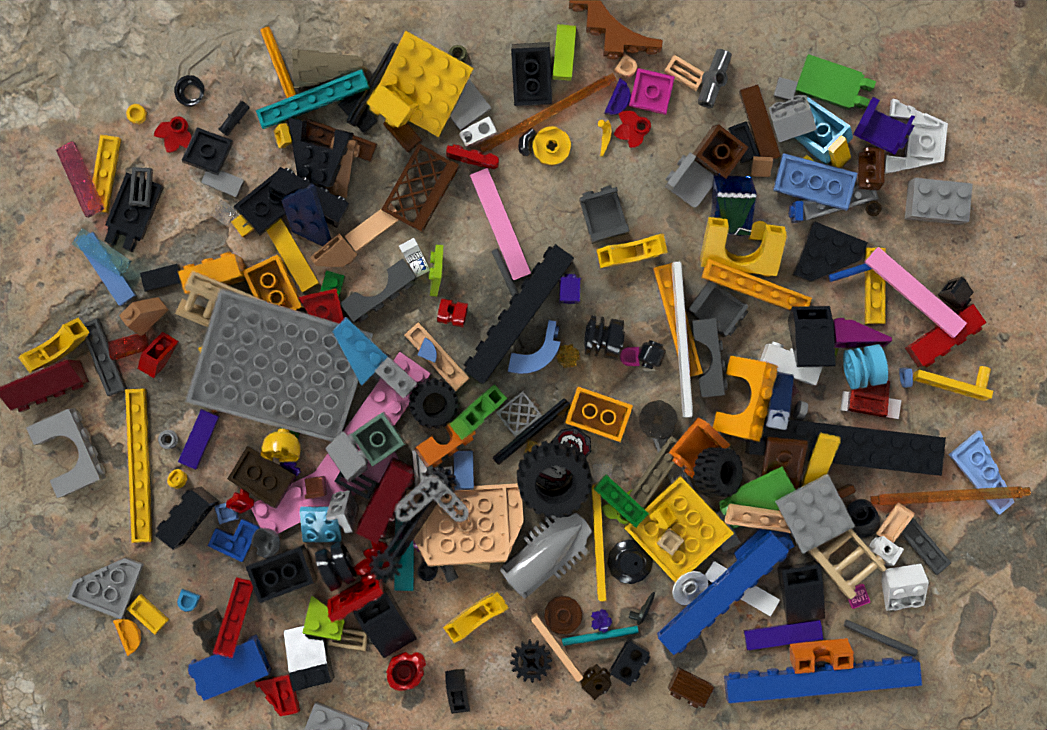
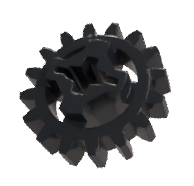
(525, 667)

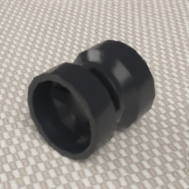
(427, 573)

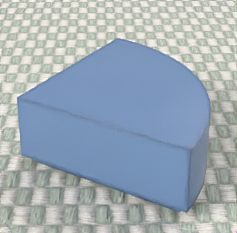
(428, 351)

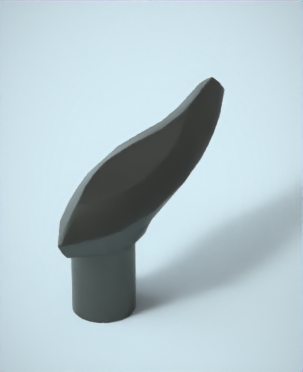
(644, 610)

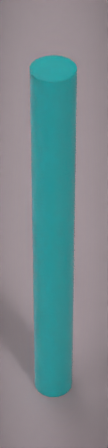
(600, 636)

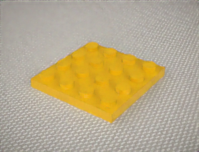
(429, 79)
(695, 523)

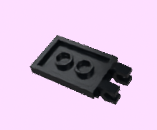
(130, 220)

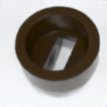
(875, 204)

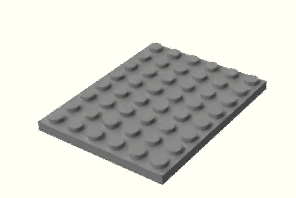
(274, 367)

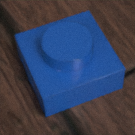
(796, 212)

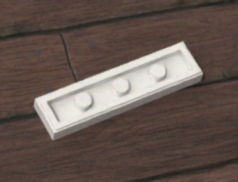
(754, 596)

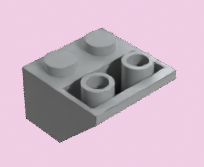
(792, 118)
(346, 457)

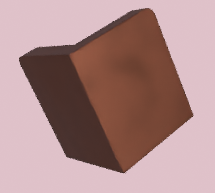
(315, 487)

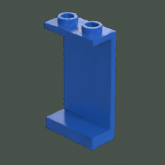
(221, 674)

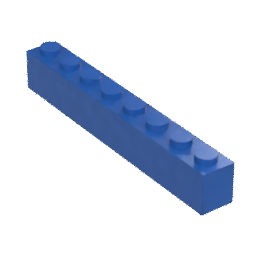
(722, 592)

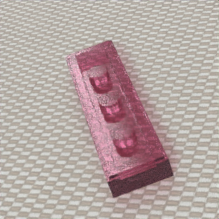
(80, 179)

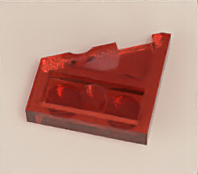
(870, 400)

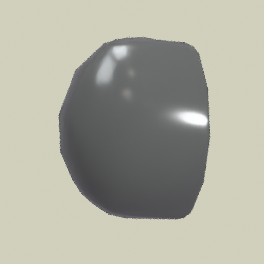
(266, 542)

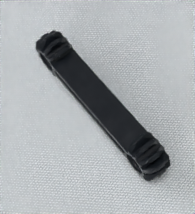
(408, 532)

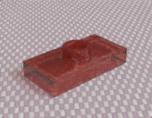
(127, 346)

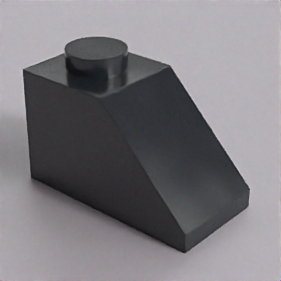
(957, 292)

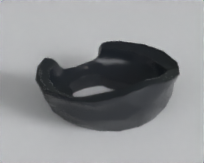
(180, 86)

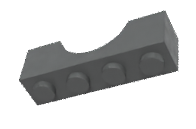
(359, 306)
(712, 381)

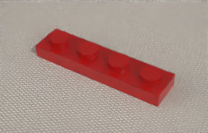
(233, 618)

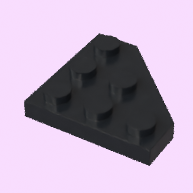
(827, 252)

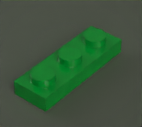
(620, 500)

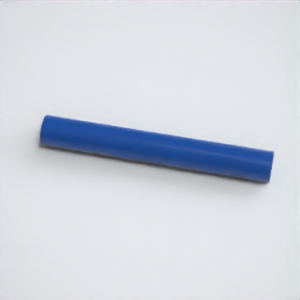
(849, 272)

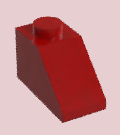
(157, 354)

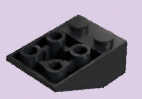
(812, 336)
(802, 592)
(385, 624)

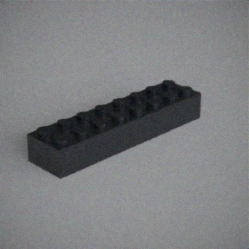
(519, 314)

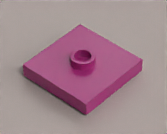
(651, 91)

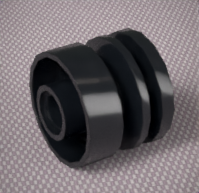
(604, 337)

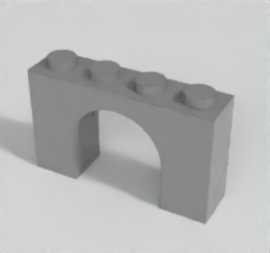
(88, 468)

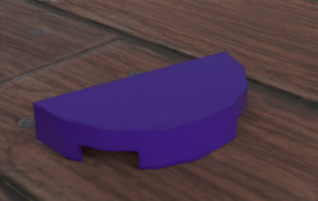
(619, 100)

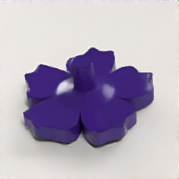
(291, 467)
(601, 620)

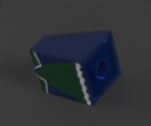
(734, 200)

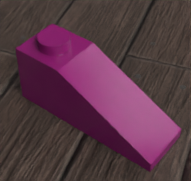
(856, 335)

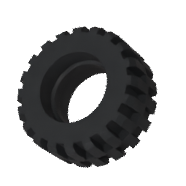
(556, 501)

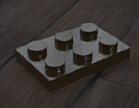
(261, 477)

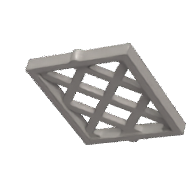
(510, 403)

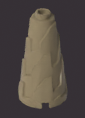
(317, 67)

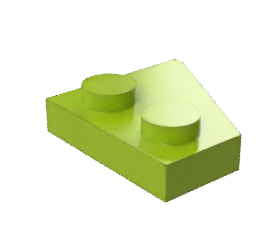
(435, 272)
(318, 623)

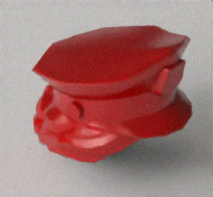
(405, 671)

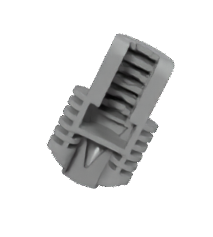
(547, 553)

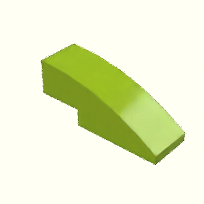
(564, 52)

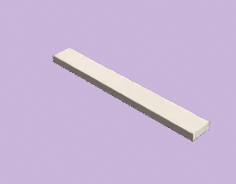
(682, 339)

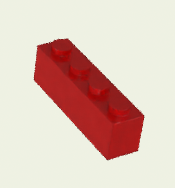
(938, 342)

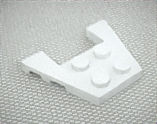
(924, 144)

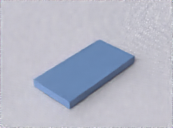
(815, 182)

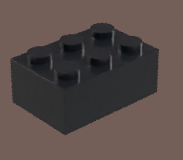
(186, 517)
(281, 573)

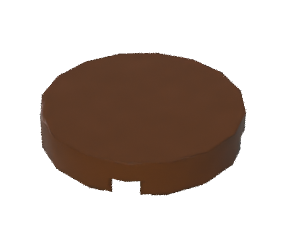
(563, 615)

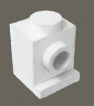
(891, 555)

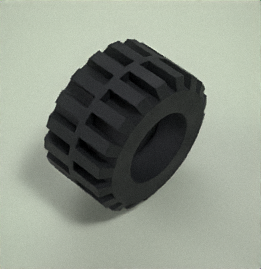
(433, 419)
(718, 472)

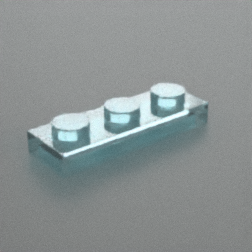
(101, 252)

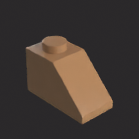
(334, 253)
(143, 314)

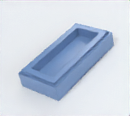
(464, 470)

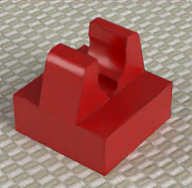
(240, 502)

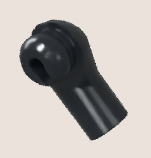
(524, 142)

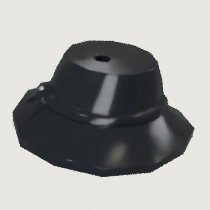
(622, 561)

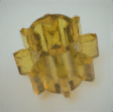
(568, 356)

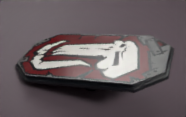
(557, 476)

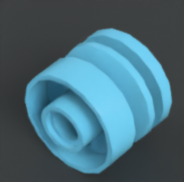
(865, 366)

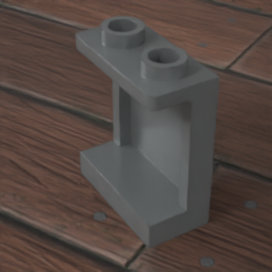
(603, 214)
(718, 303)

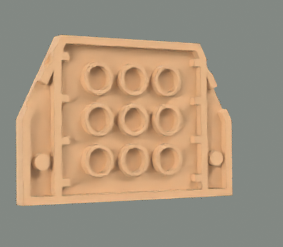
(483, 537)

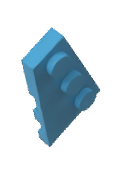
(359, 350)

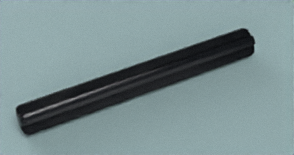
(373, 83)
(531, 431)

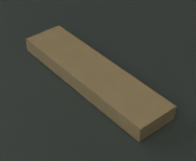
(654, 474)

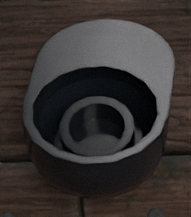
(863, 517)

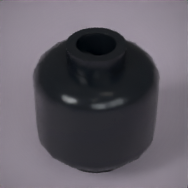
(651, 354)

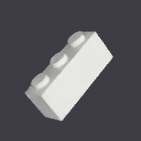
(786, 363)

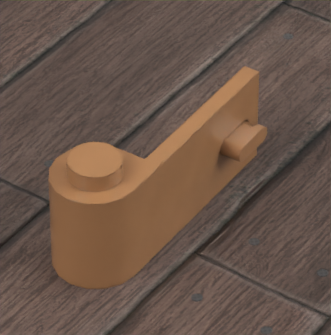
(342, 181)

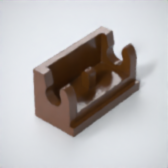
(871, 169)

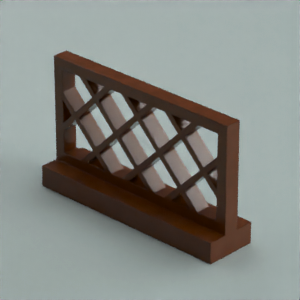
(434, 197)

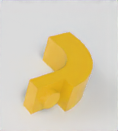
(632, 252)
(57, 347)
(475, 616)

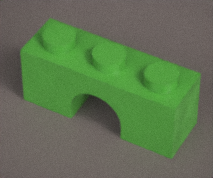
(477, 411)

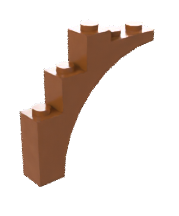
(617, 36)

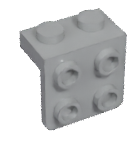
(690, 181)

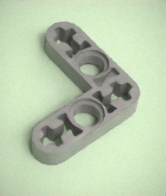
(436, 494)

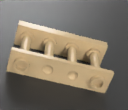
(207, 288)
(835, 572)

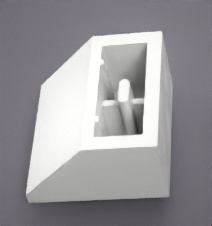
(904, 587)

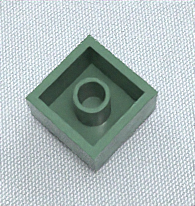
(378, 438)

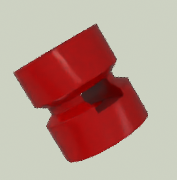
(459, 312)

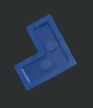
(237, 544)

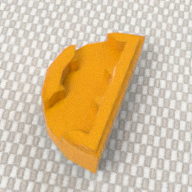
(129, 634)

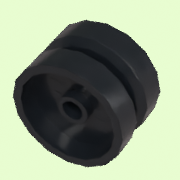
(336, 566)

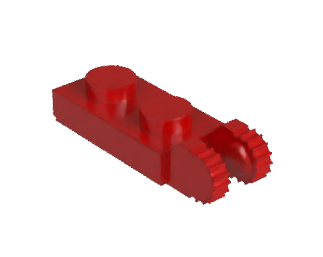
(472, 157)

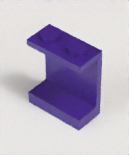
(882, 129)

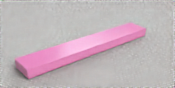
(500, 224)
(915, 292)

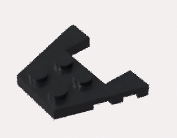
(317, 161)

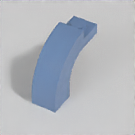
(531, 363)

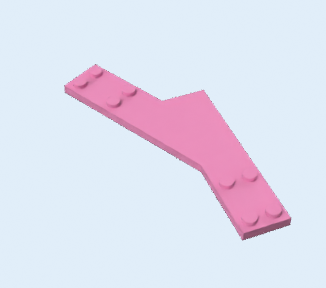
(381, 399)

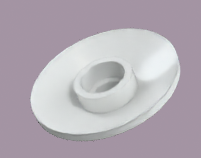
(689, 587)

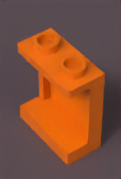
(694, 440)

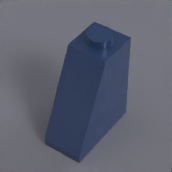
(780, 401)

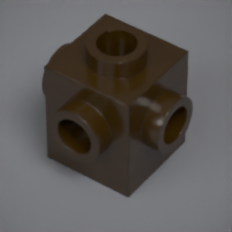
(596, 681)

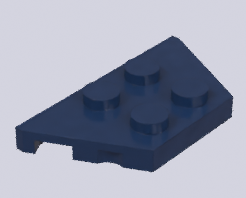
(306, 215)

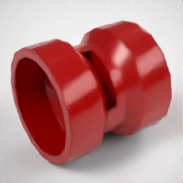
(363, 569)

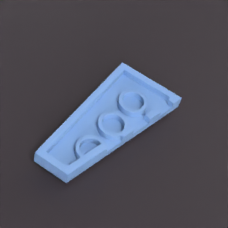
(978, 466)

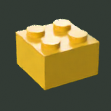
(392, 104)

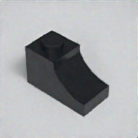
(457, 691)

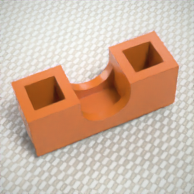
(431, 452)
(835, 651)

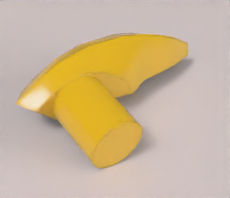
(606, 135)

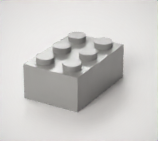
(938, 201)

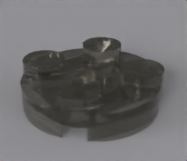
(657, 430)

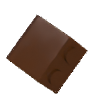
(719, 151)

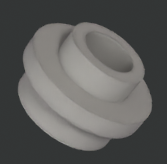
(162, 439)

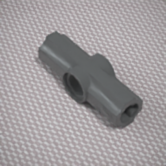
(714, 78)

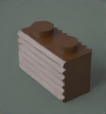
(690, 687)

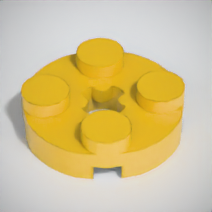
(560, 152)

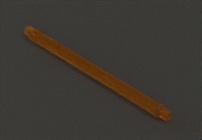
(547, 113)
(951, 495)

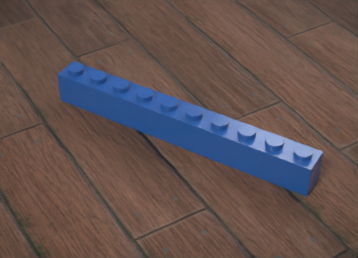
(825, 680)

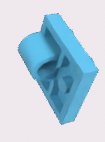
(316, 526)

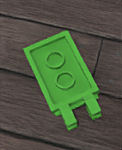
(833, 83)
(761, 492)

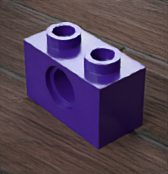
(569, 289)

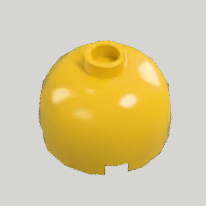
(281, 446)

